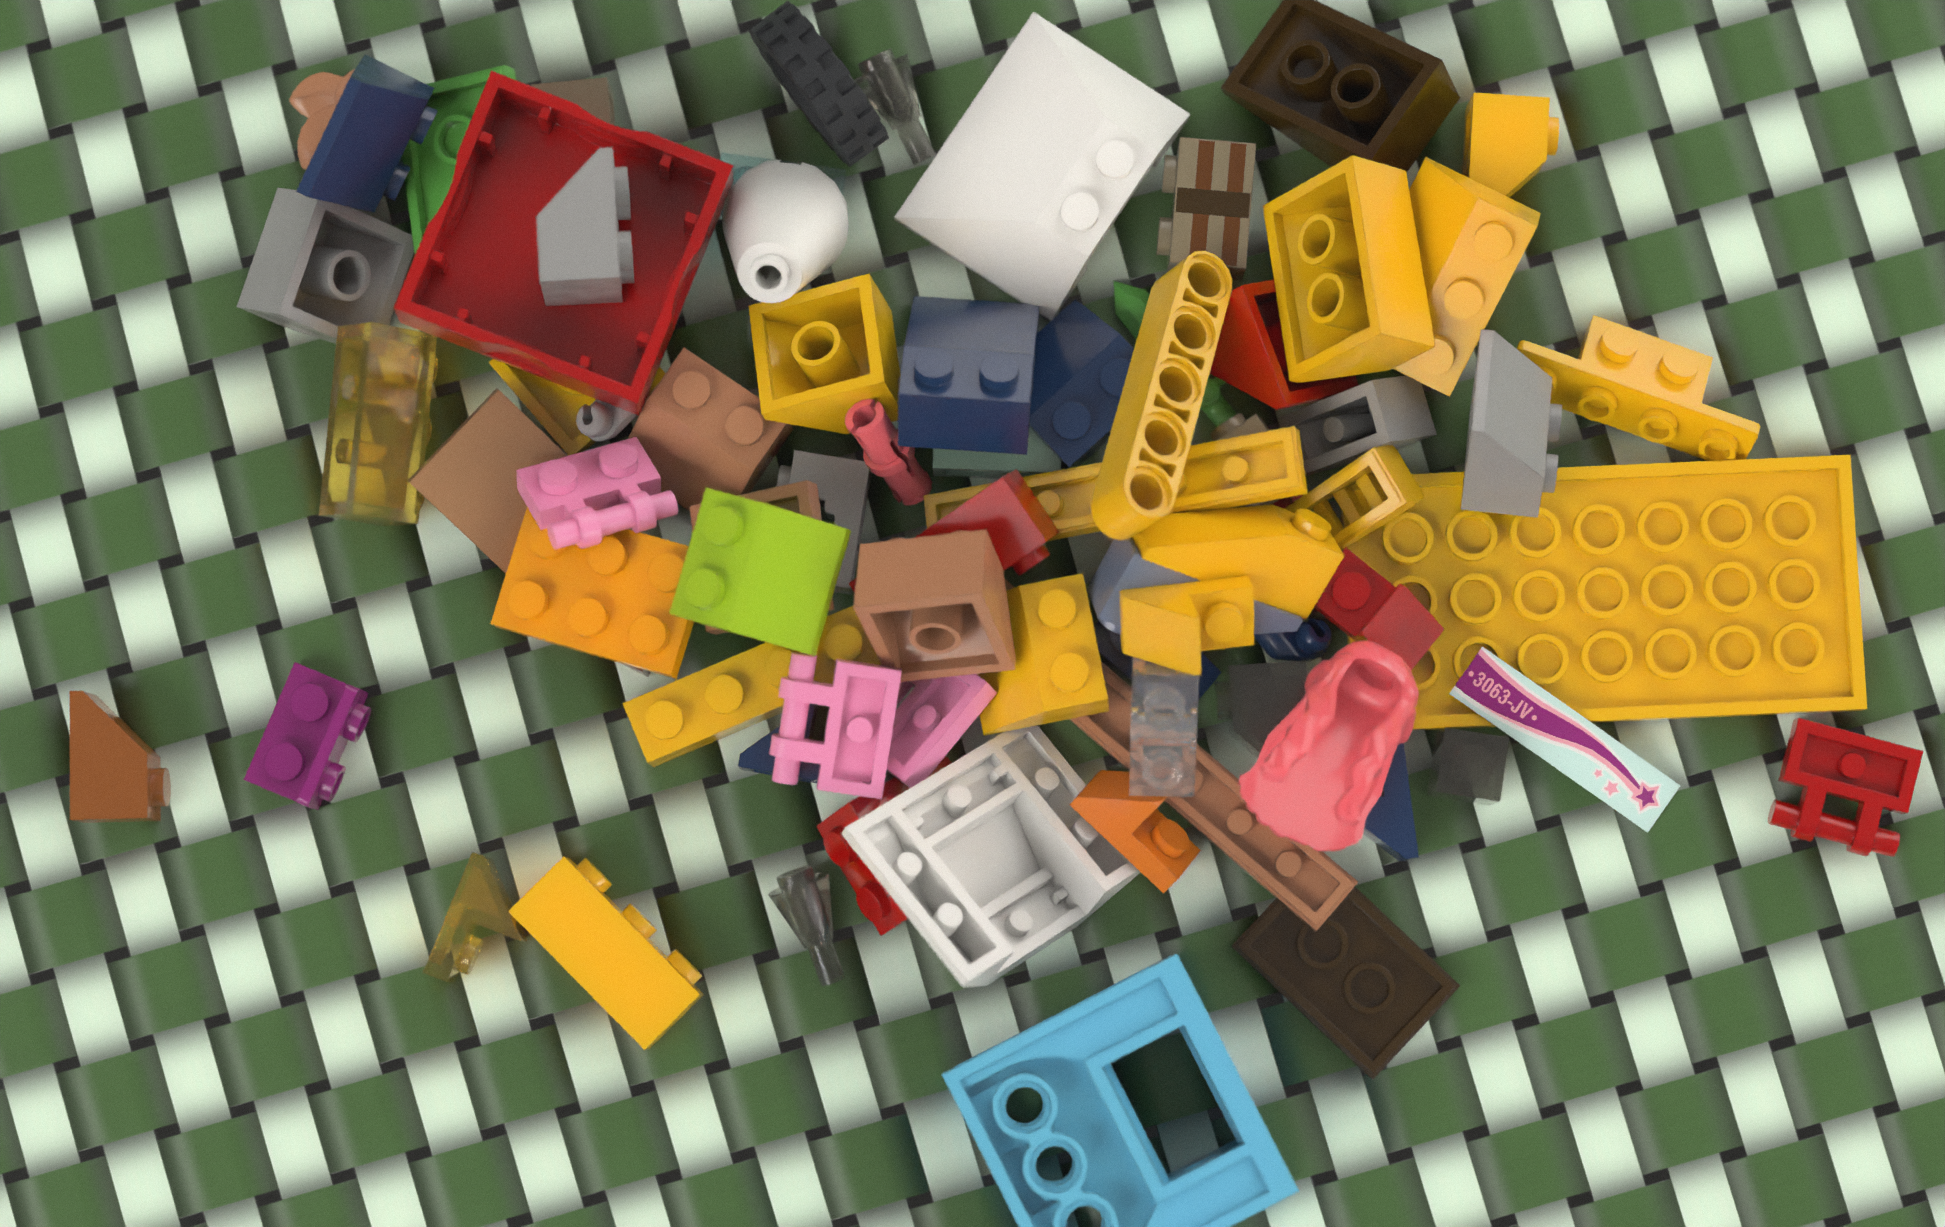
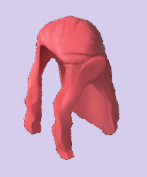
(1334, 748)

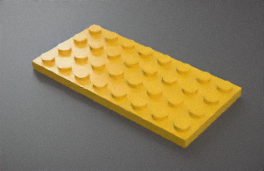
(1642, 589)

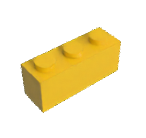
(608, 950)

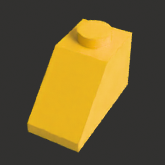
(1507, 139)

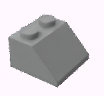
(325, 267)
(1509, 432)

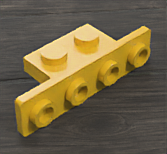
(1644, 390)

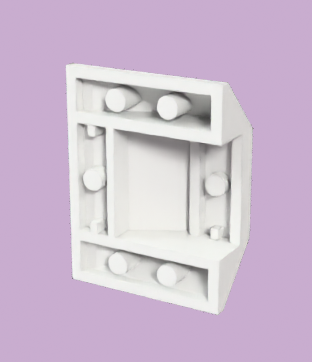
(1041, 166)
(992, 855)

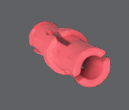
(884, 456)

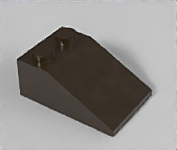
(1342, 86)

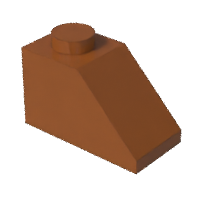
(111, 767)

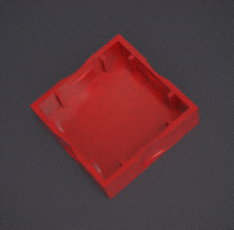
(480, 257)

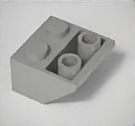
(580, 239)

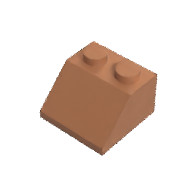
(706, 432)
(935, 605)

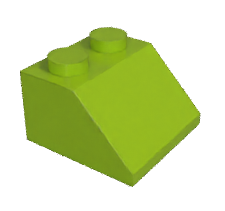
(760, 571)

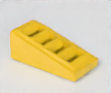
(1392, 475)

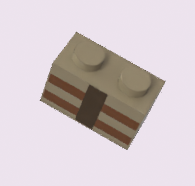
(1210, 202)

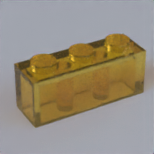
(378, 424)

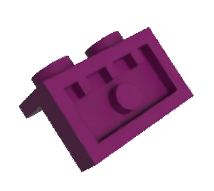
(308, 737)

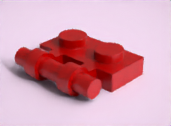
(1850, 768)

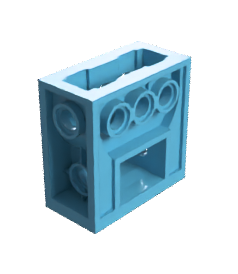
(1093, 1120)

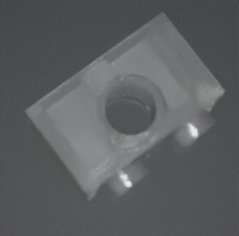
(1162, 731)

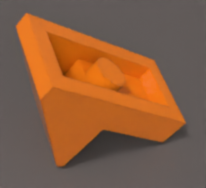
(1136, 827)

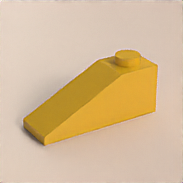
(1280, 551)

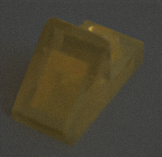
(478, 901)

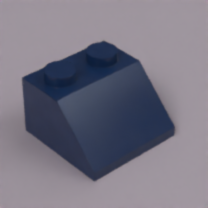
(367, 137)
(1077, 383)

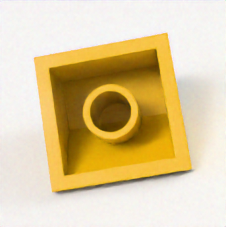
(825, 354)
(1056, 659)

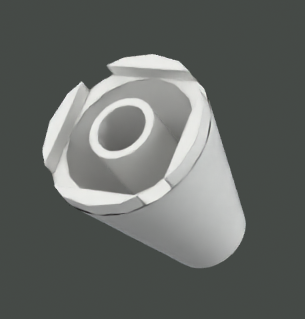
(783, 228)

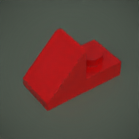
(1377, 611)

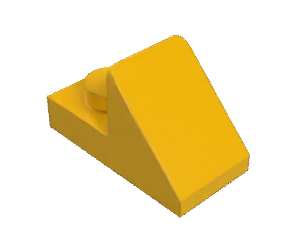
(1182, 619)

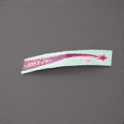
(1564, 739)

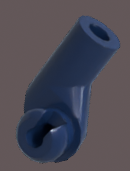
(1302, 645)

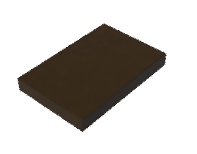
(1349, 978)

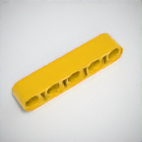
(1161, 396)

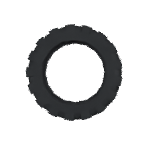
(819, 83)

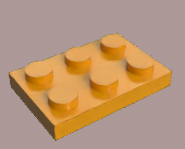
(598, 598)

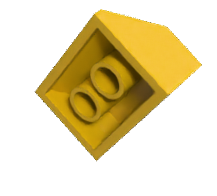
(1468, 254)
(1348, 272)

